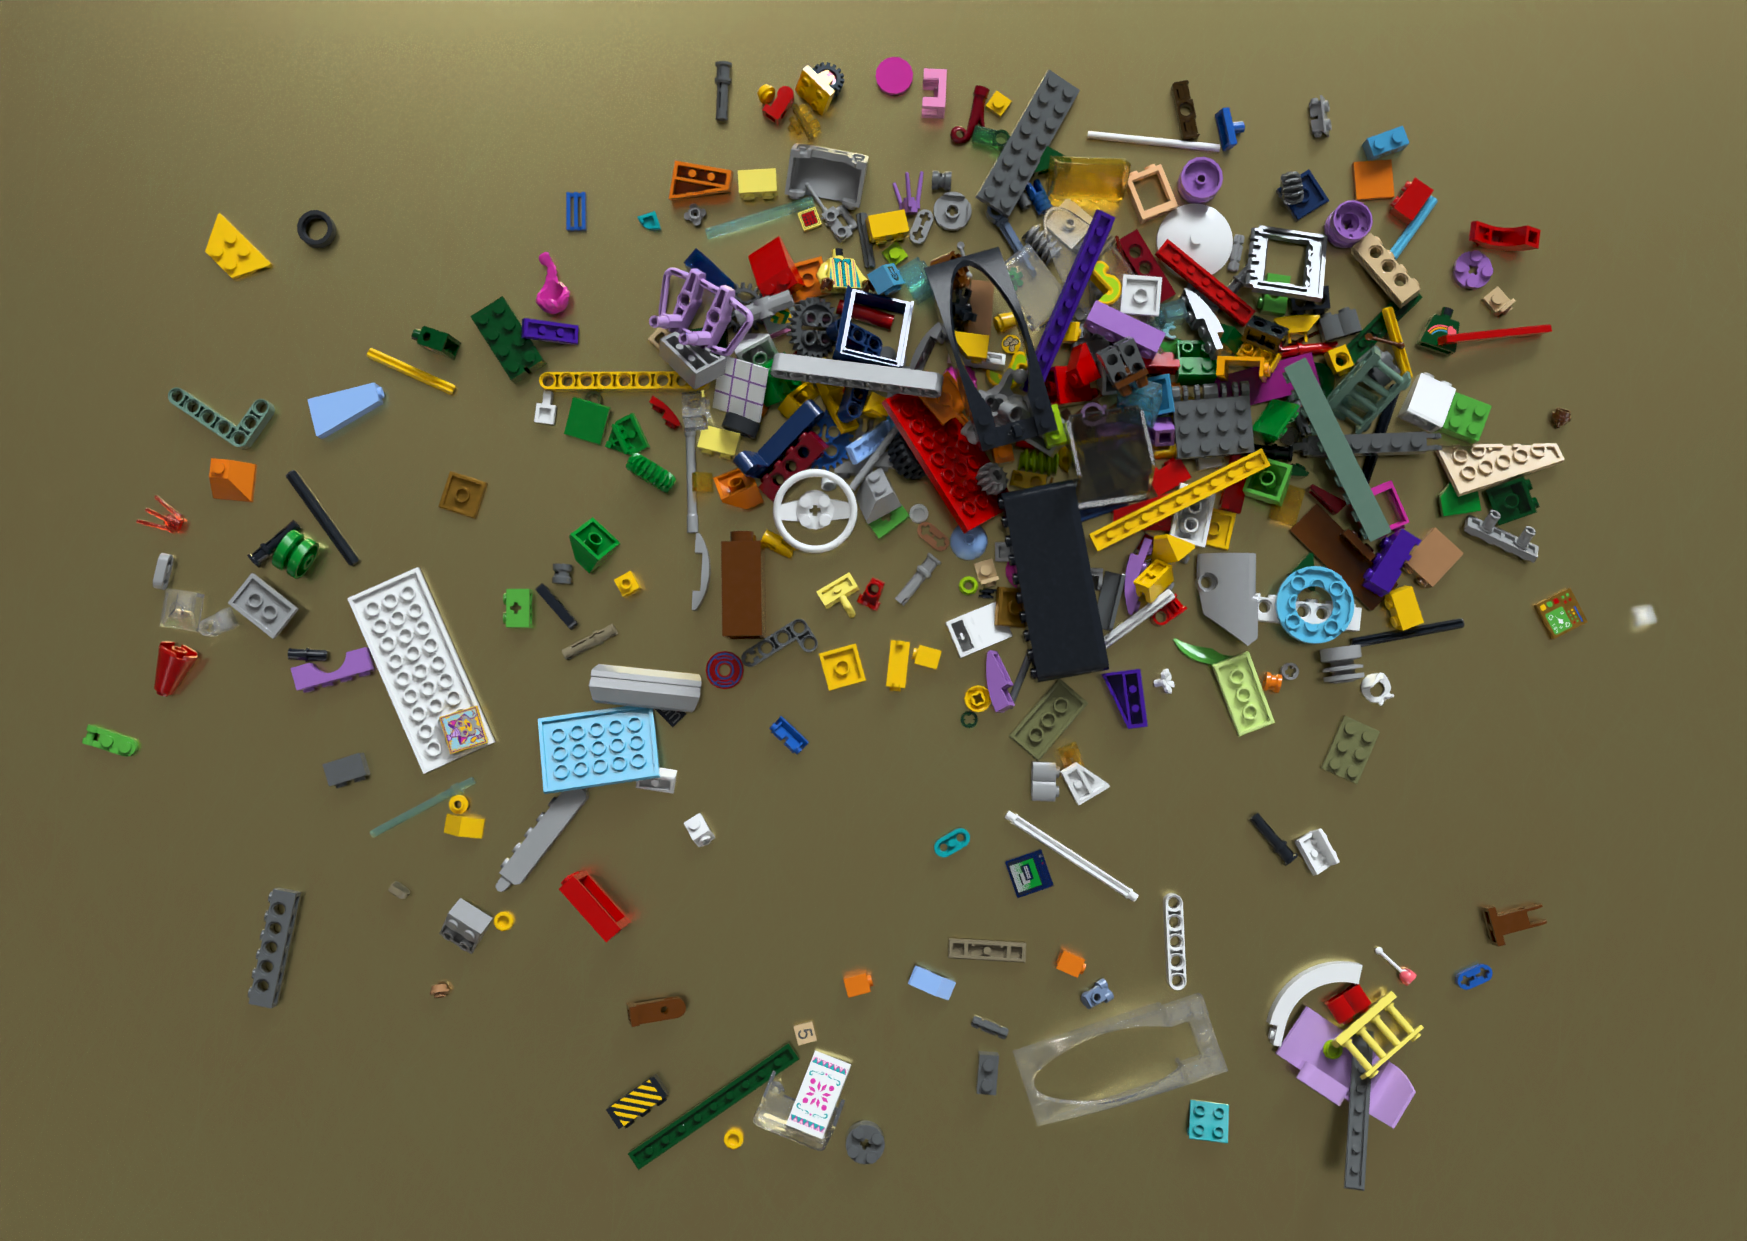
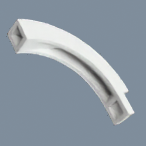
(1302, 984)

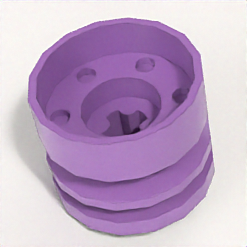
(1357, 221)

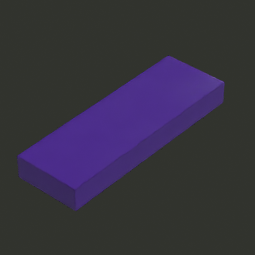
(549, 331)

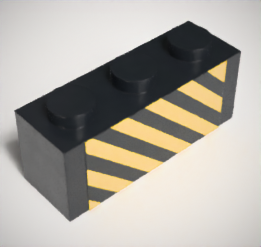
(638, 1102)

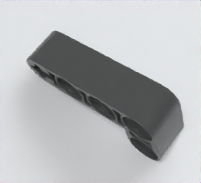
(777, 646)

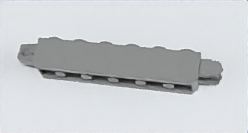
(541, 837)

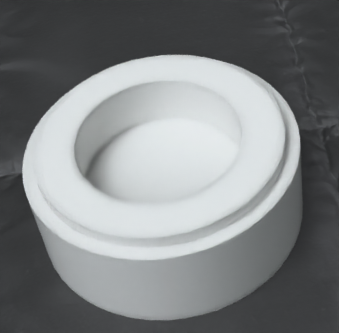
(918, 513)

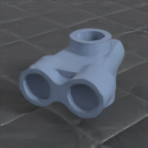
(1097, 995)

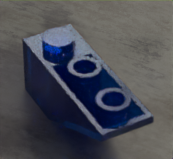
(714, 275)

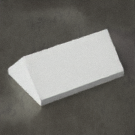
(1194, 521)

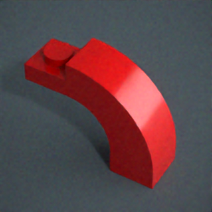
(1504, 239)

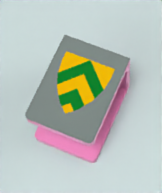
(777, 323)

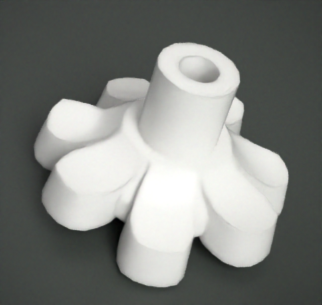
(1165, 681)

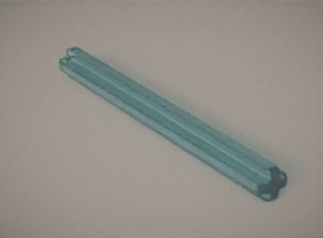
(759, 217)

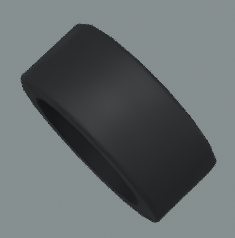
(306, 218)
(740, 424)

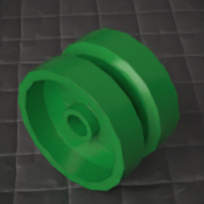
(295, 554)

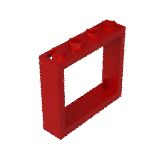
(594, 904)

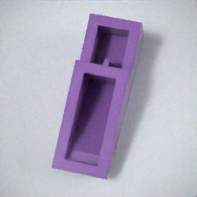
(998, 682)

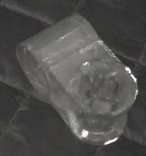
(221, 621)

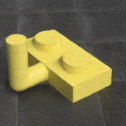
(838, 592)

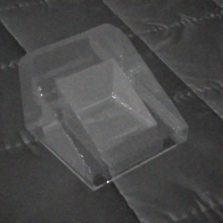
(1643, 615)

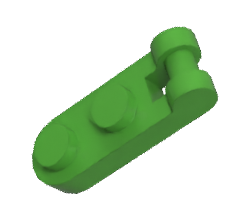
(110, 741)

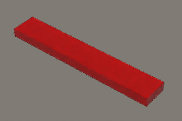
(1205, 282)
(1494, 334)

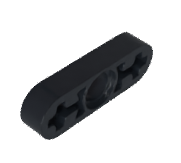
(557, 606)

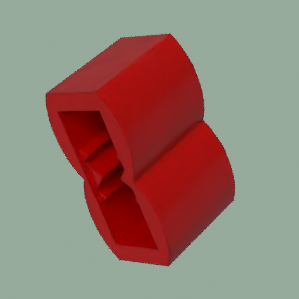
(1348, 1003)

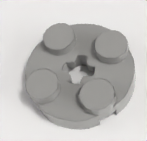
(944, 203)

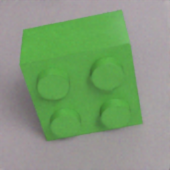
(1465, 418)

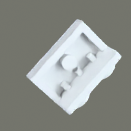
(1317, 851)

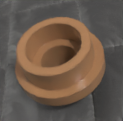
(439, 991)

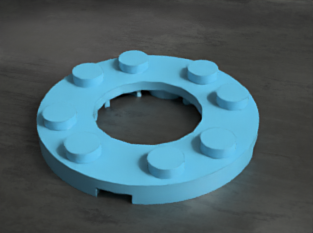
(1342, 605)

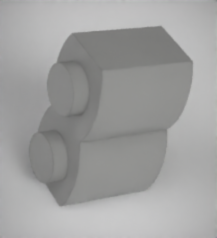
(1044, 781)

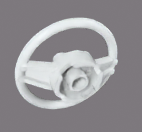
(829, 510)

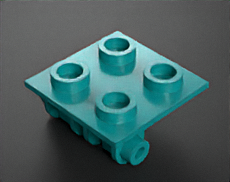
(1208, 1121)

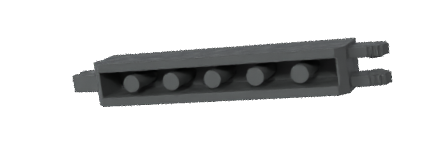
(1375, 444)

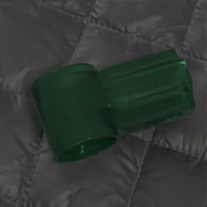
(988, 137)

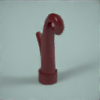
(977, 115)

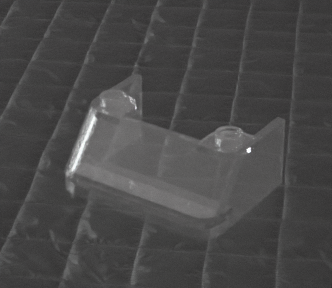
(775, 1110)

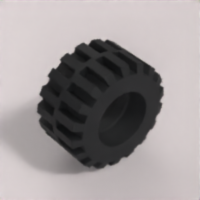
(904, 459)

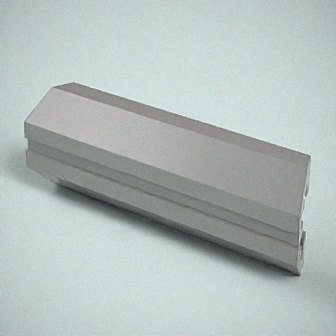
(645, 688)

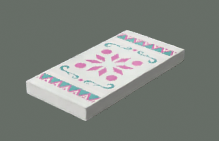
(818, 1095)

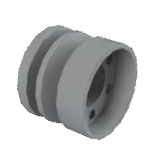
(1342, 663)

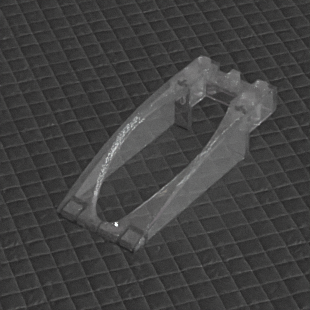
(1187, 1009)

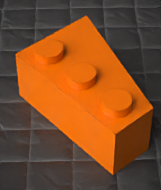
(697, 180)

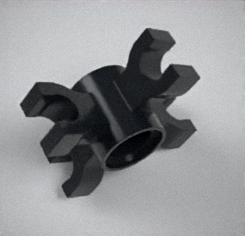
(961, 309)

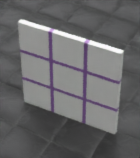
(741, 389)

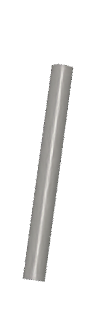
(874, 458)

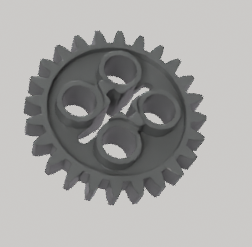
(812, 313)

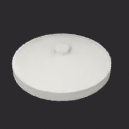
(1198, 233)

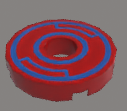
(713, 670)

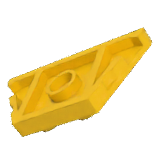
(233, 250)

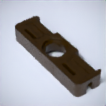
(1182, 98)

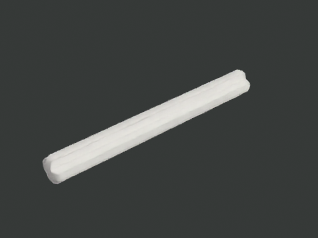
(1138, 618)

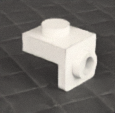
(699, 830)

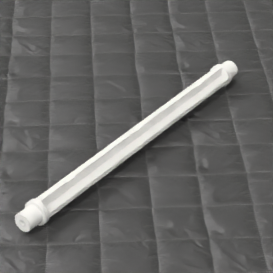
(1071, 856)

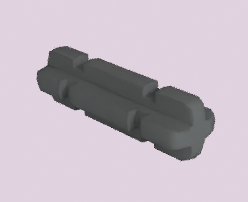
(989, 1027)

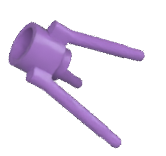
(909, 204)

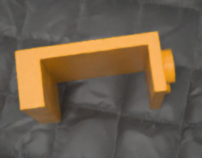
(1224, 362)

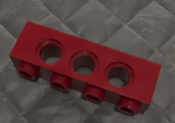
(1135, 242)
(816, 449)

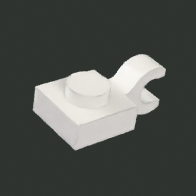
(545, 412)

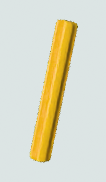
(1395, 336)

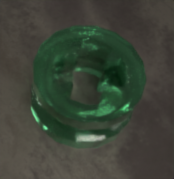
(969, 725)

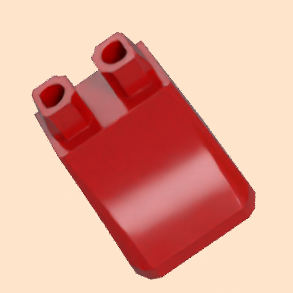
(1062, 392)

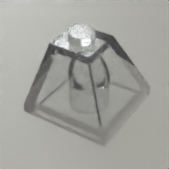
(181, 610)

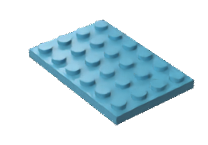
(598, 748)

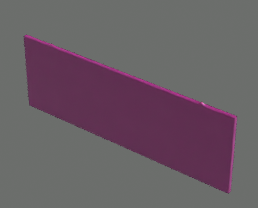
(1265, 391)

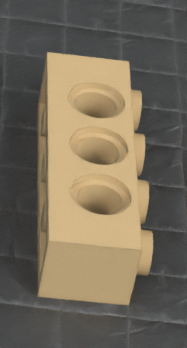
(1386, 280)

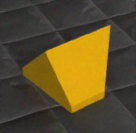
(1170, 548)

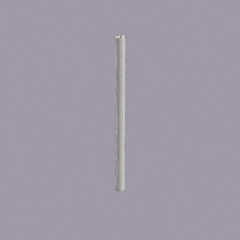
(1153, 141)

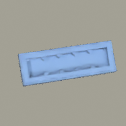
(868, 442)

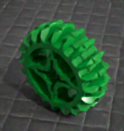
(650, 472)

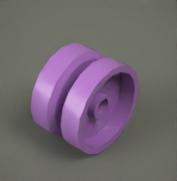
(1200, 169)

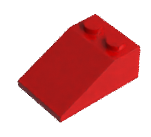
(775, 269)

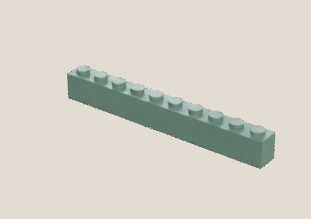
(1337, 450)

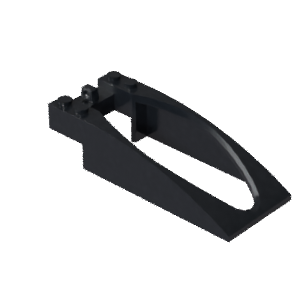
(988, 436)

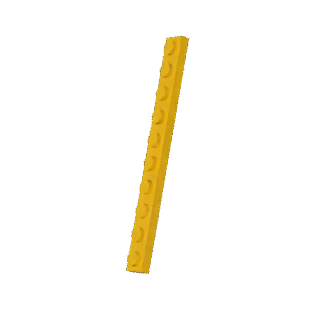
(1179, 500)

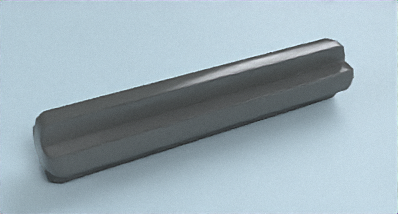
(866, 246)

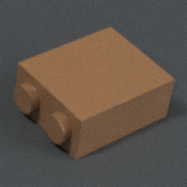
(1432, 558)

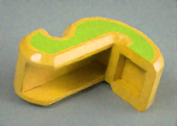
(1106, 283)
(1017, 362)

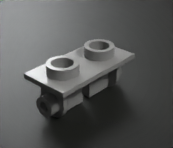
(1320, 109)

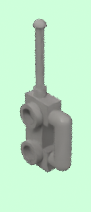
(830, 217)

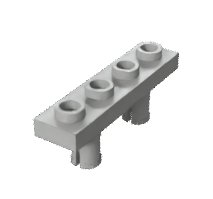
(1508, 542)

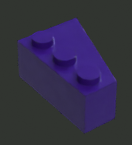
(1389, 561)
(1129, 696)

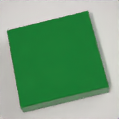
(587, 420)

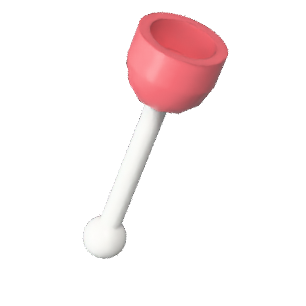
(1406, 975)

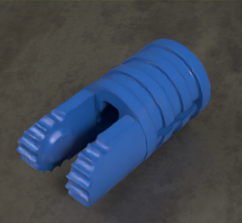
(1038, 197)

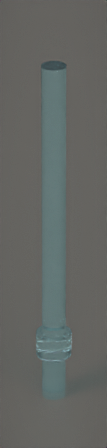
(455, 789)

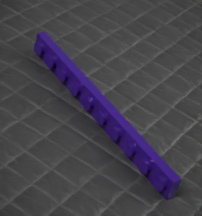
(1072, 292)

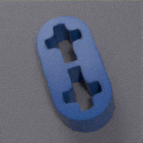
(1475, 980)

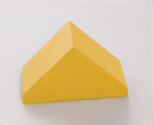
(464, 826)

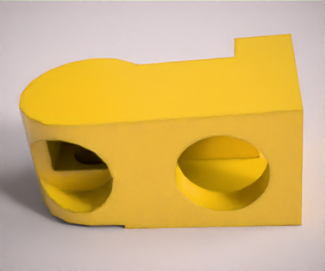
(1025, 479)

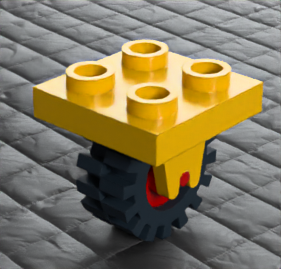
(820, 85)

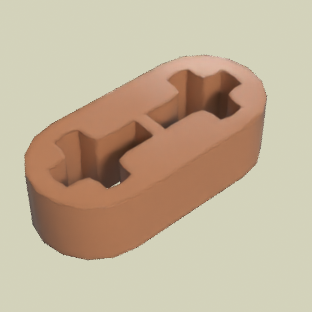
(936, 533)

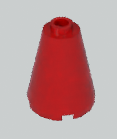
(172, 667)

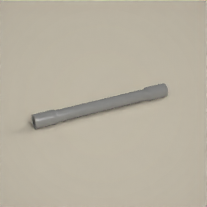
(692, 517)

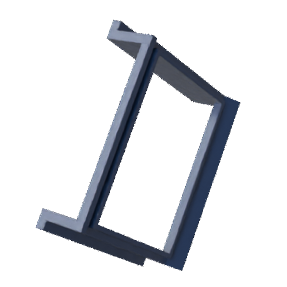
(878, 301)

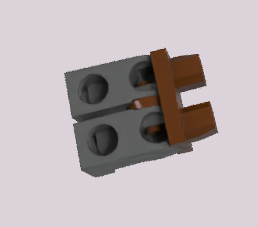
(1124, 365)

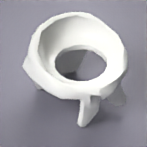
(1369, 682)

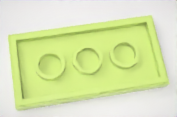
(1243, 693)

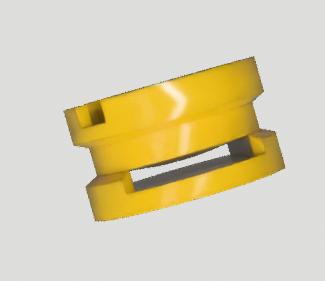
(977, 698)

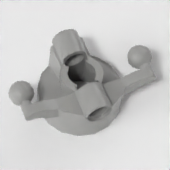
(1004, 404)

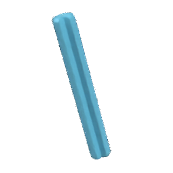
(1412, 228)

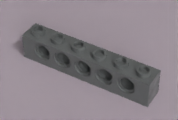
(290, 901)

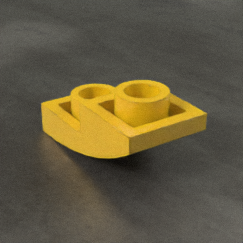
(1073, 333)
(1249, 350)

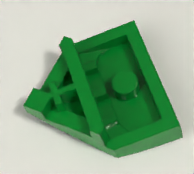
(627, 436)
(1452, 504)

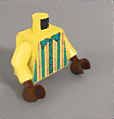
(839, 272)

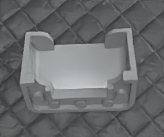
(829, 171)

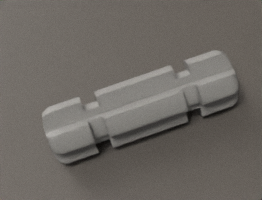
(1236, 252)

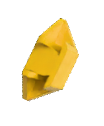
(1297, 324)

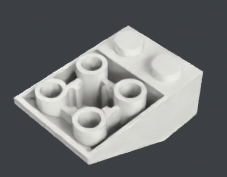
(976, 630)

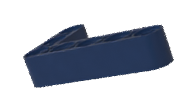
(863, 341)
(762, 462)

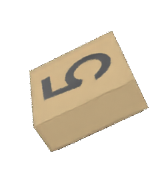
(805, 1033)

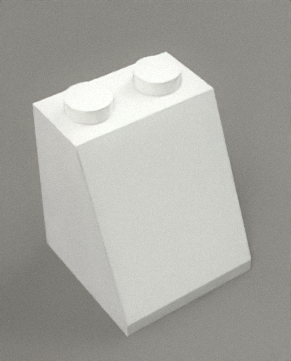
(1427, 402)

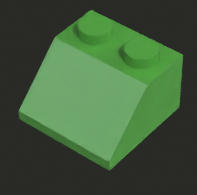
(1270, 483)

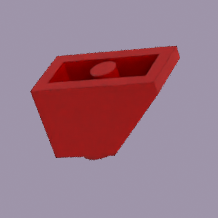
(1081, 367)

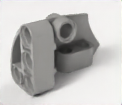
(1231, 592)

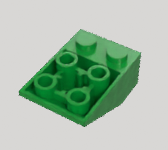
(1273, 421)

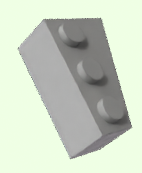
(691, 362)

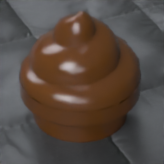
(1561, 417)

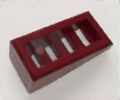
(1327, 500)

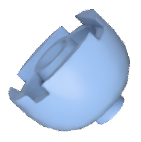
(968, 545)

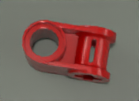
(1169, 611)

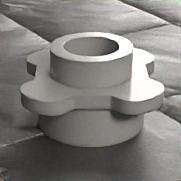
(696, 220)

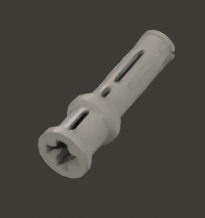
(923, 571)

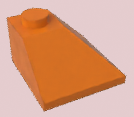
(232, 479)
(738, 489)

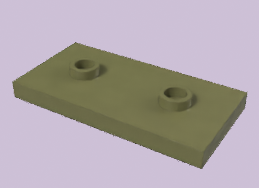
(1048, 719)

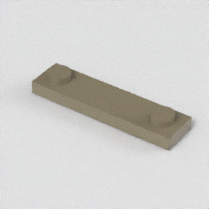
(987, 950)

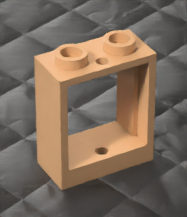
(1155, 212)

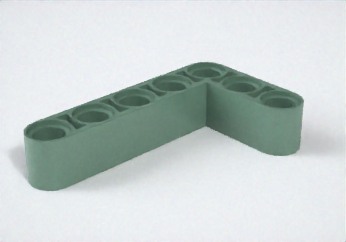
(220, 421)

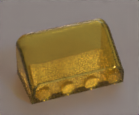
(1088, 178)

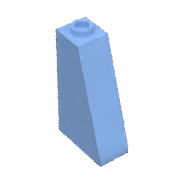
(343, 407)

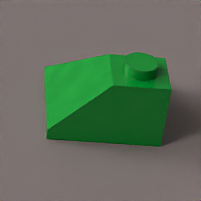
(592, 544)

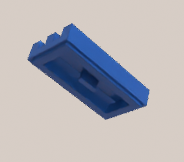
(575, 195)

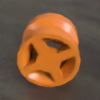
(1272, 682)

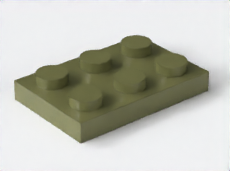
(1350, 749)

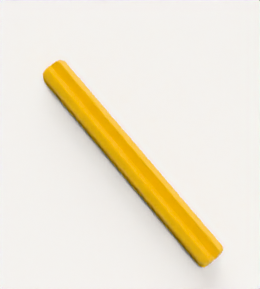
(410, 371)

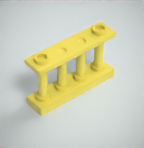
(1358, 1027)

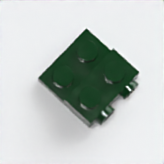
(1513, 500)

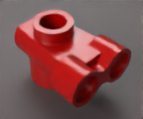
(869, 597)

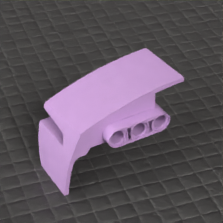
(1331, 1077)

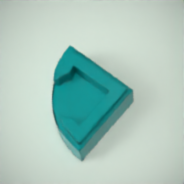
(650, 221)

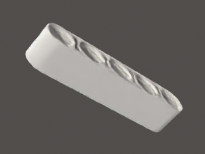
(1178, 950)

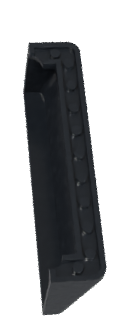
(1053, 581)

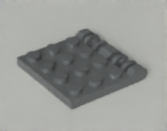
(1213, 424)

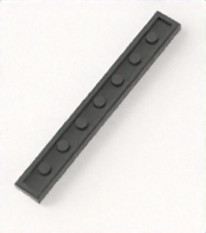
(1358, 1119)

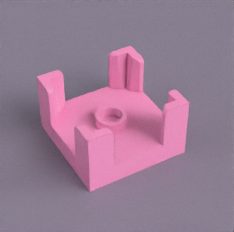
(934, 80)

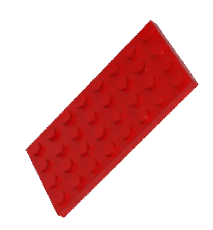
(946, 459)

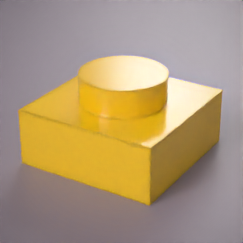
(998, 104)

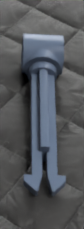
(1006, 229)

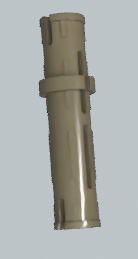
(585, 644)

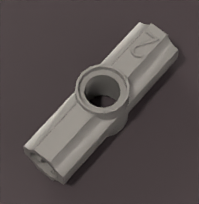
(767, 306)

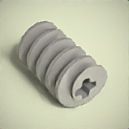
(1038, 242)

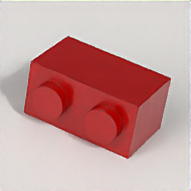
(1411, 201)
(1169, 476)

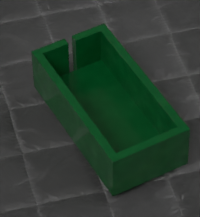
(503, 335)

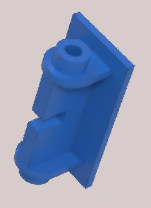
(794, 740)

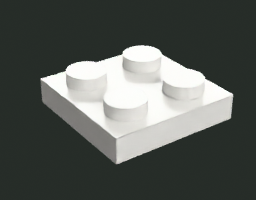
(1141, 295)

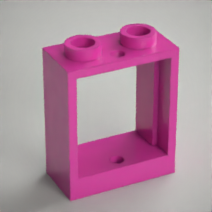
(1396, 504)

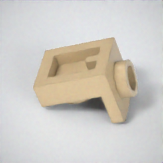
(1498, 302)
(986, 573)

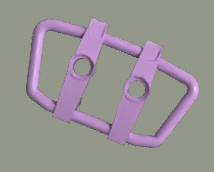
(685, 312)

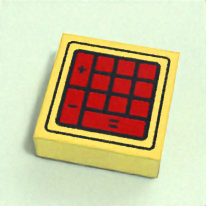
(809, 219)

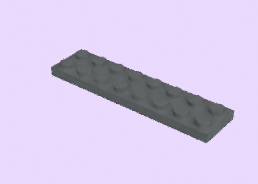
(1027, 143)

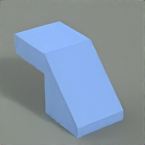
(931, 983)

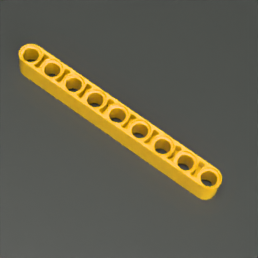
(615, 385)

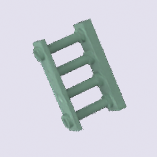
(1360, 374)

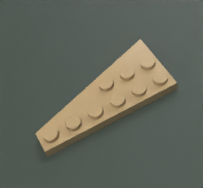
(1490, 464)

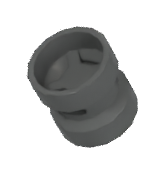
(941, 180)
(561, 574)

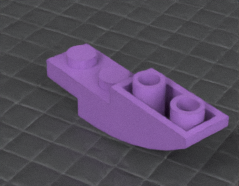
(1134, 567)

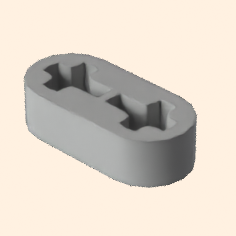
(917, 225)
(163, 571)

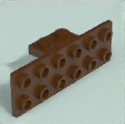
(1338, 551)

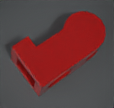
(780, 106)

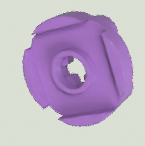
(1477, 260)

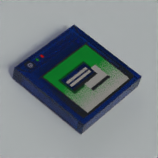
(1029, 873)

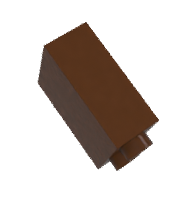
(743, 587)

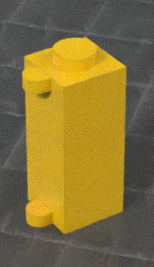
(897, 665)

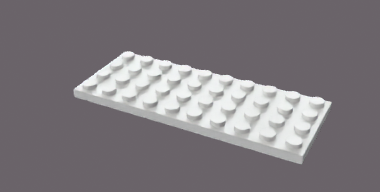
(416, 663)

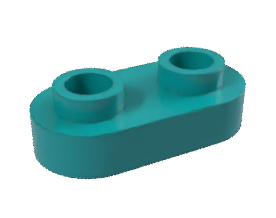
(952, 843)

